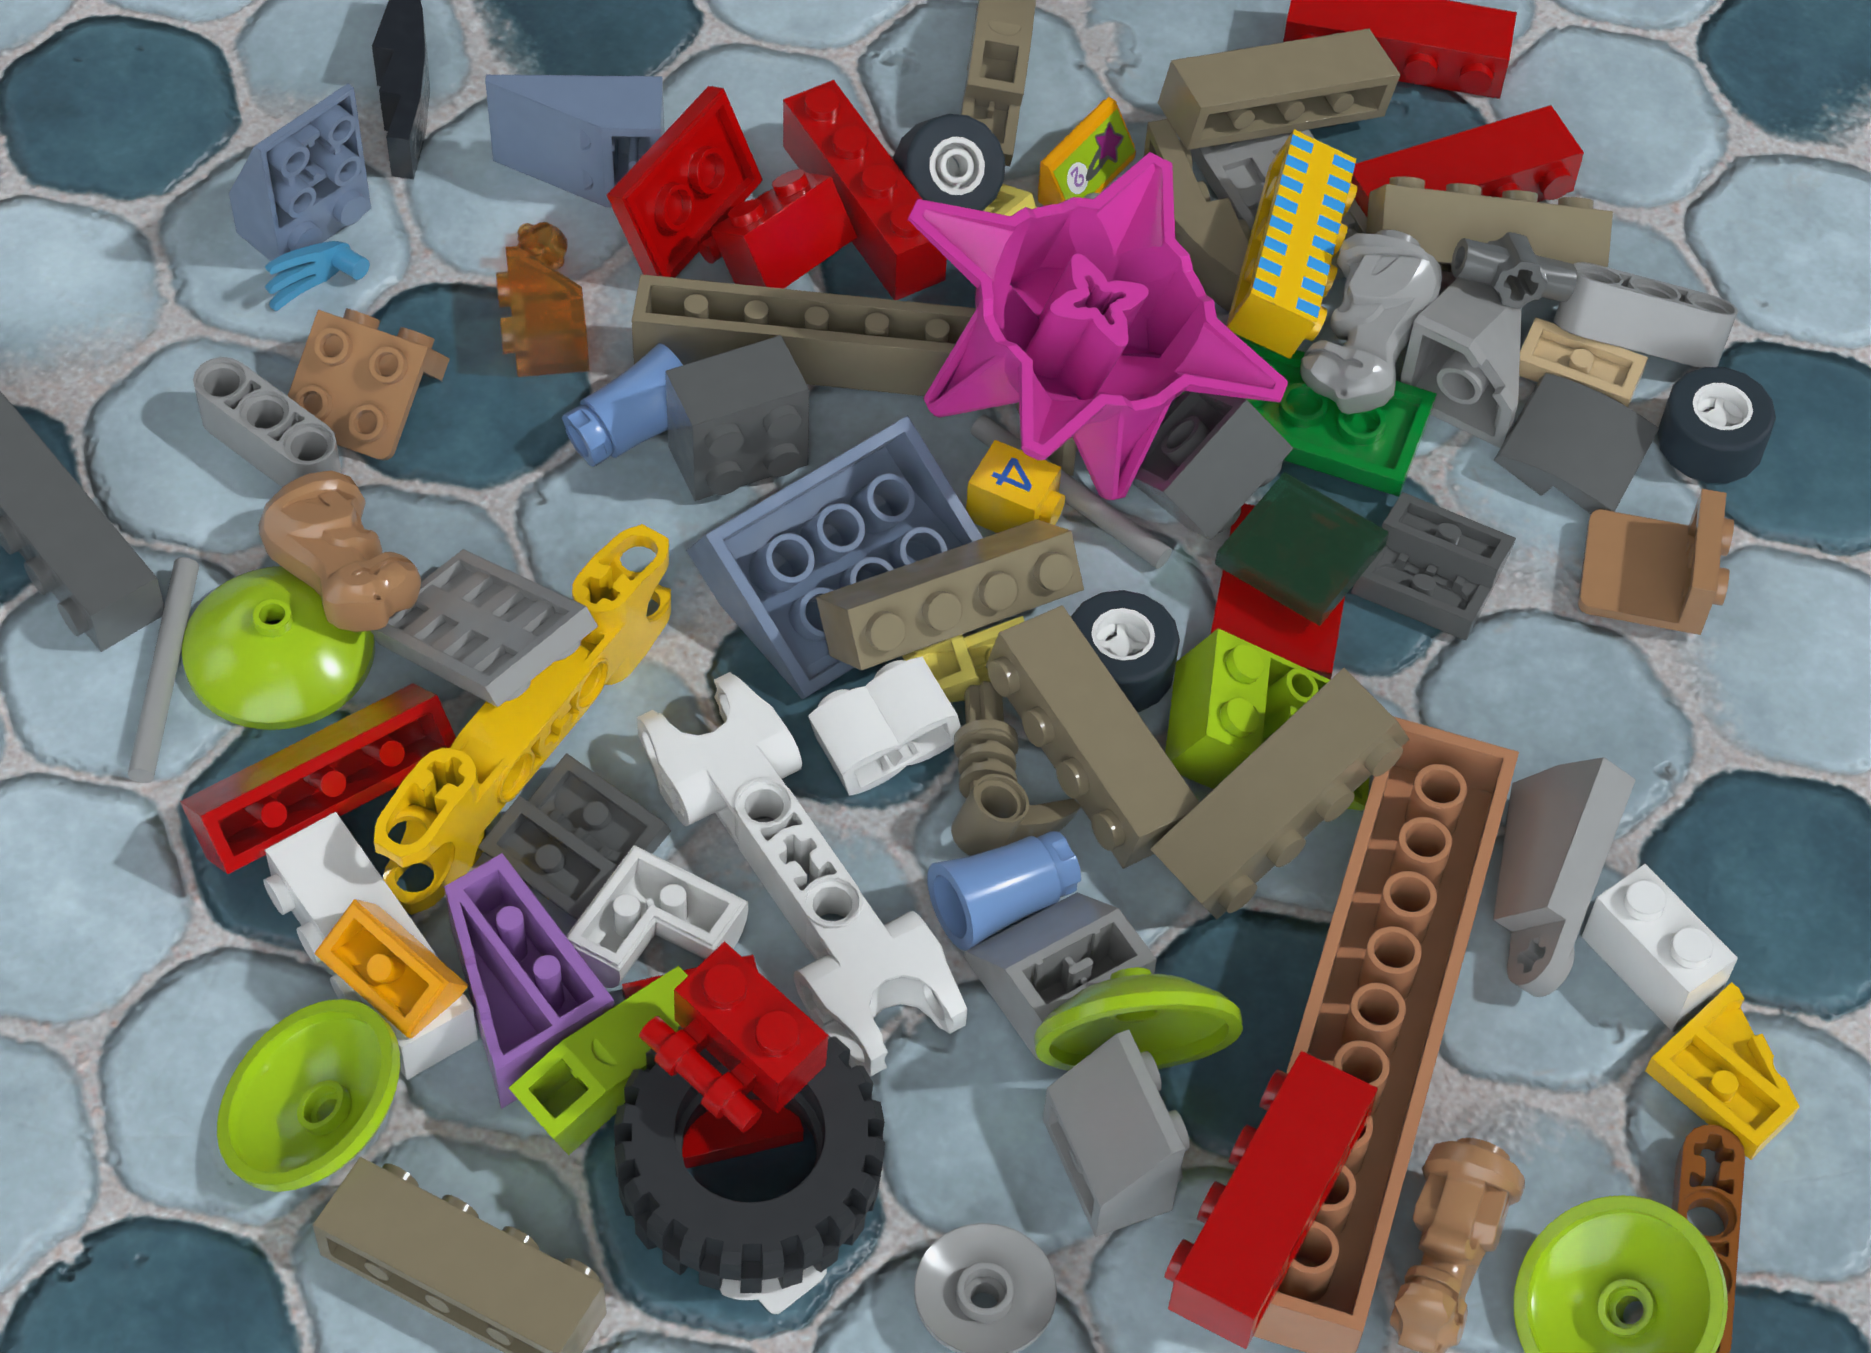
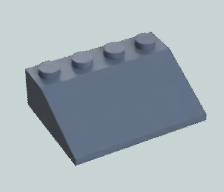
(826, 531)

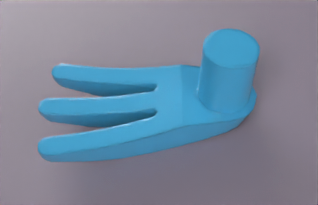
(310, 267)

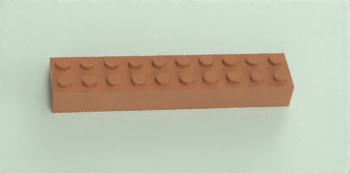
(1385, 1007)

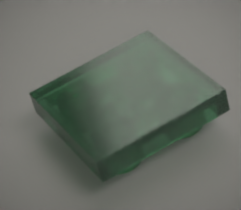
(1301, 548)

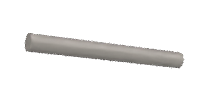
(1087, 502)
(163, 670)

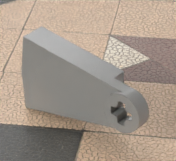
(1551, 864)

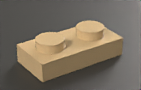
(1581, 360)

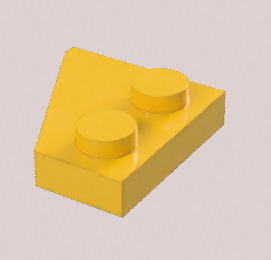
(1726, 1073)

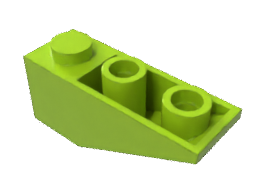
(586, 1073)

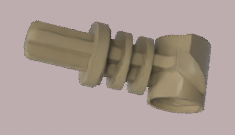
(995, 803)

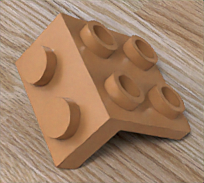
(363, 379)
(1657, 568)

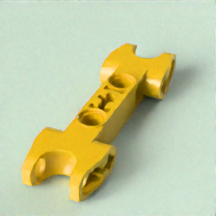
(464, 787)

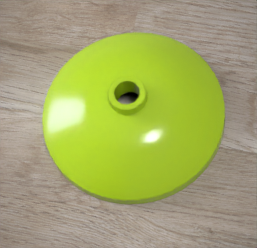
(273, 672)
(1163, 1012)
(308, 1095)
(1602, 1260)

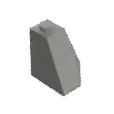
(1470, 356)

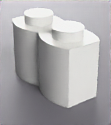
(884, 725)

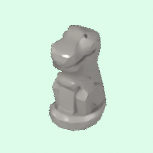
(1383, 295)

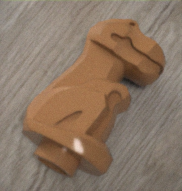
(319, 537)
(1460, 1221)

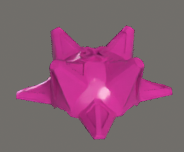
(1087, 323)

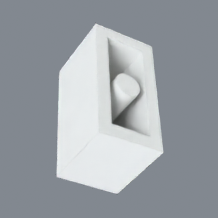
(1658, 947)

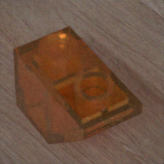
(546, 317)

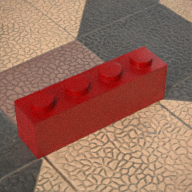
(1426, 40)
(832, 139)
(1514, 153)
(317, 777)
(1271, 1198)

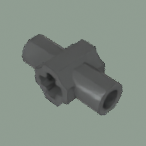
(1514, 270)

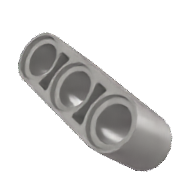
(1647, 316)
(262, 422)

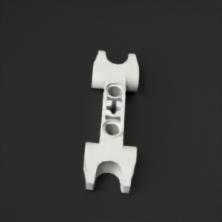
(857, 959)

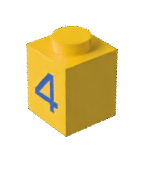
(1013, 489)

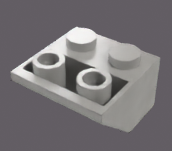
(1055, 957)
(1117, 1135)

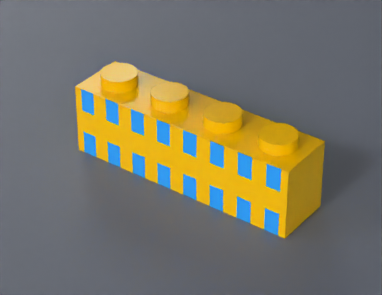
(1293, 245)

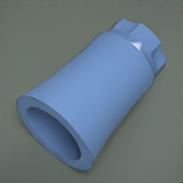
(624, 410)
(1001, 886)

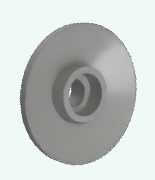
(991, 1262)

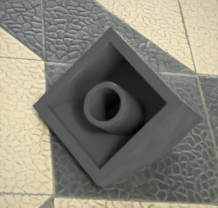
(1210, 460)

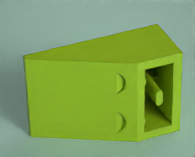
(1229, 703)

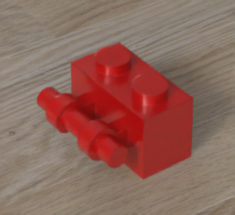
(781, 231)
(748, 1029)

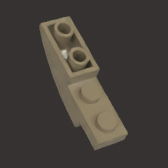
(999, 67)
(1202, 226)

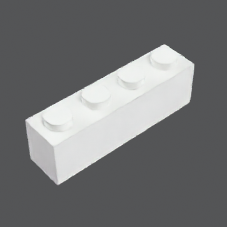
(317, 879)

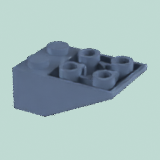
(574, 127)
(304, 179)

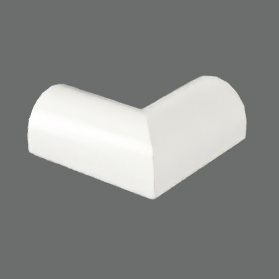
(649, 900)

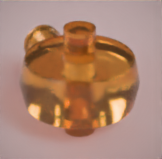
(543, 242)

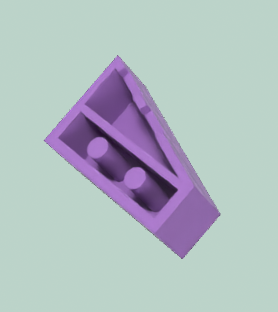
(519, 970)

